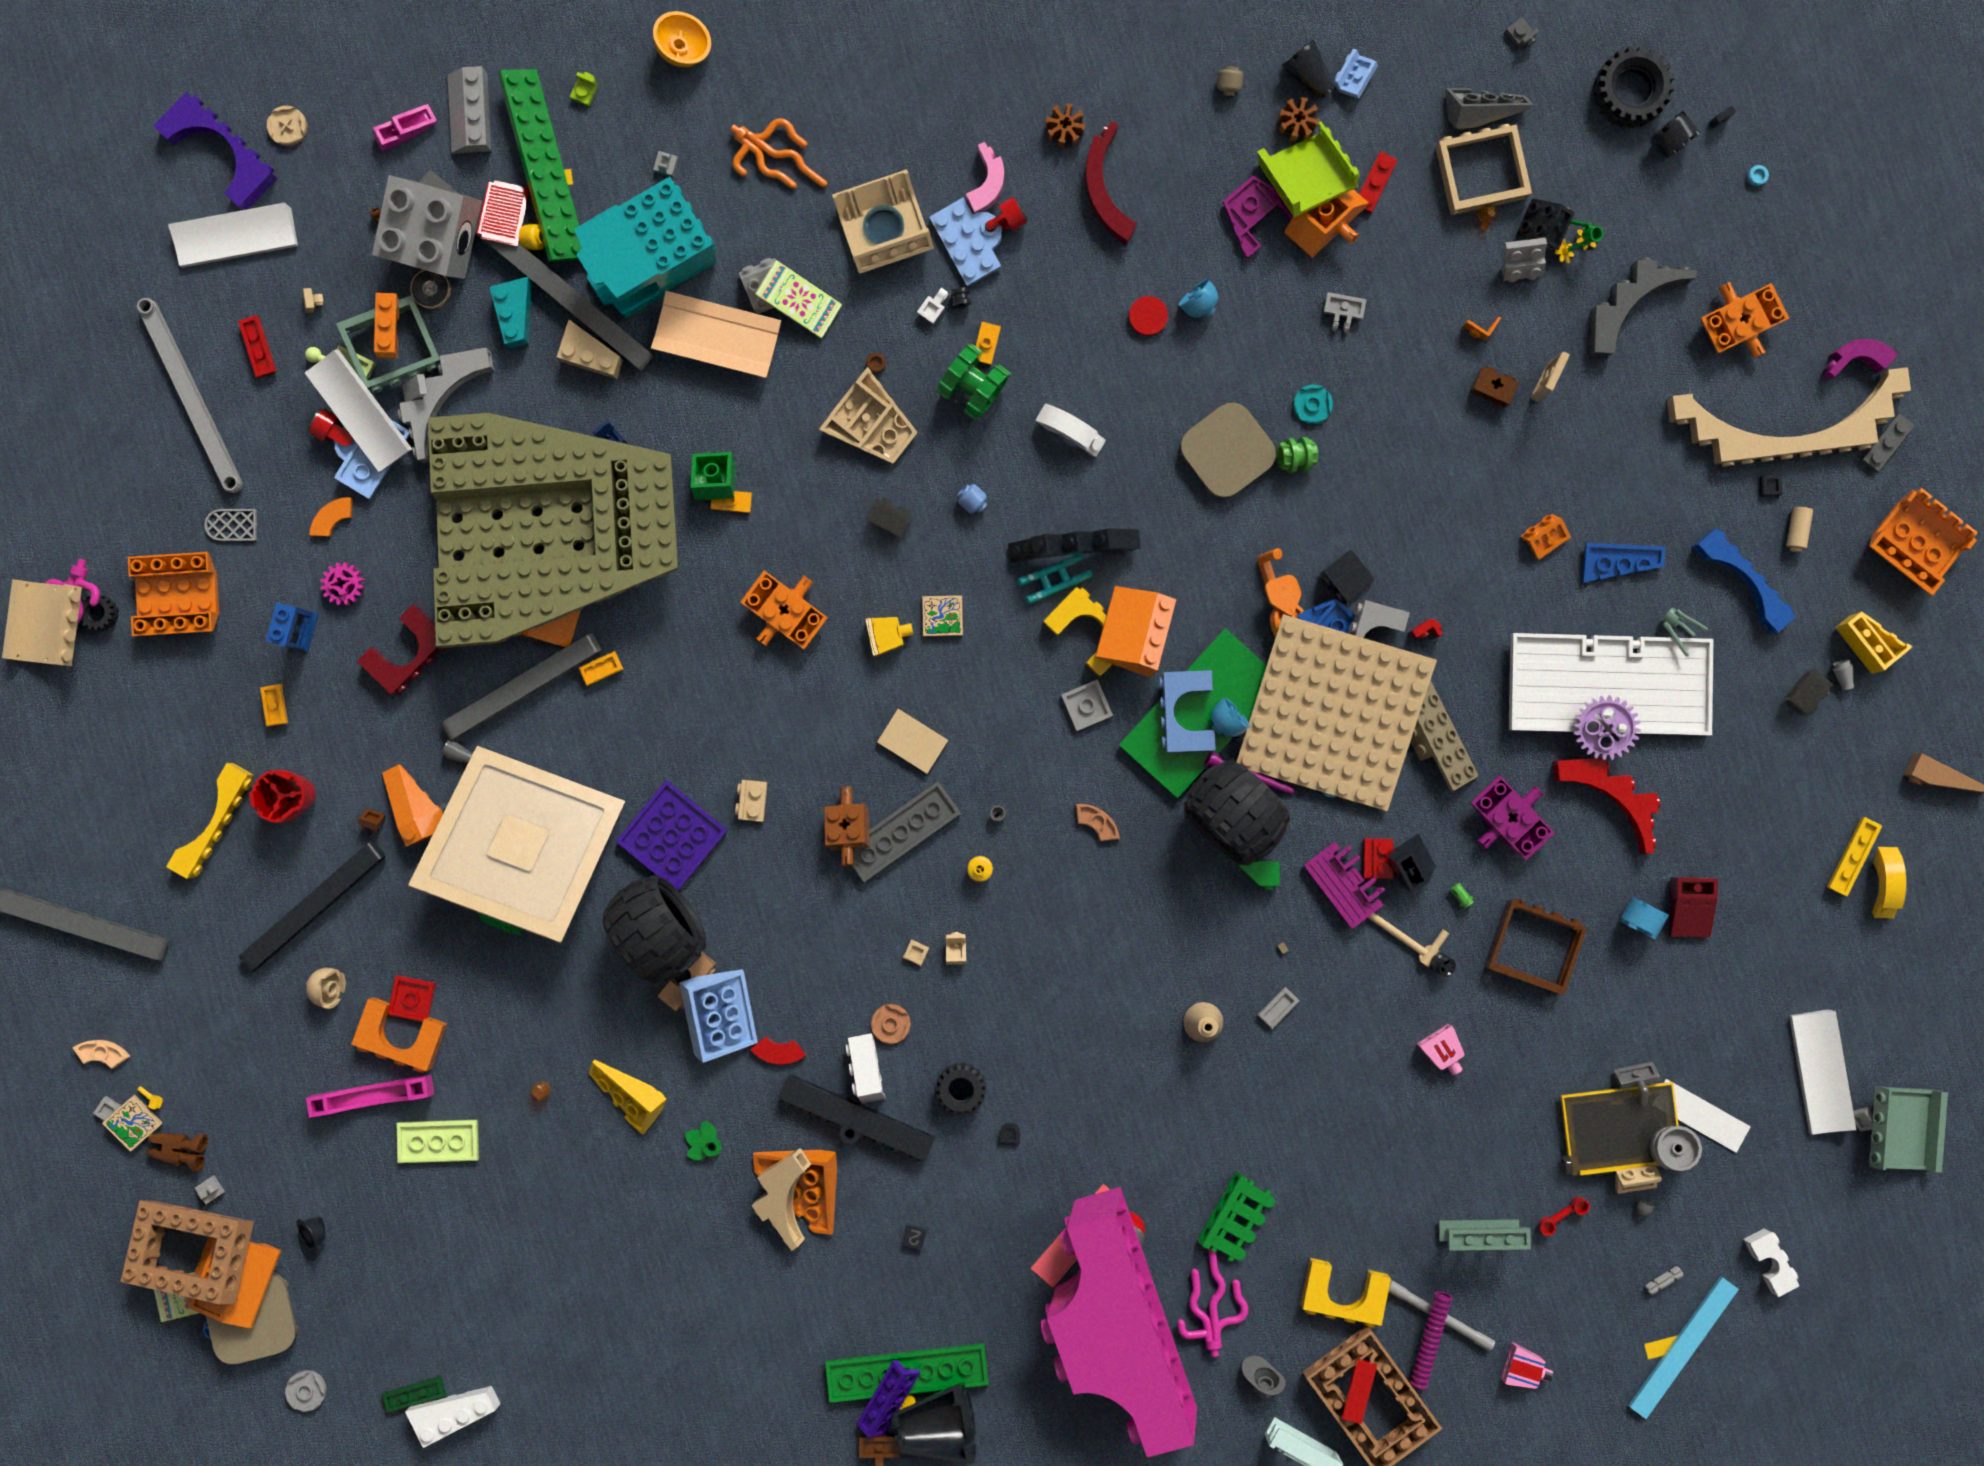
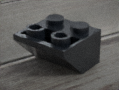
(1412, 864)

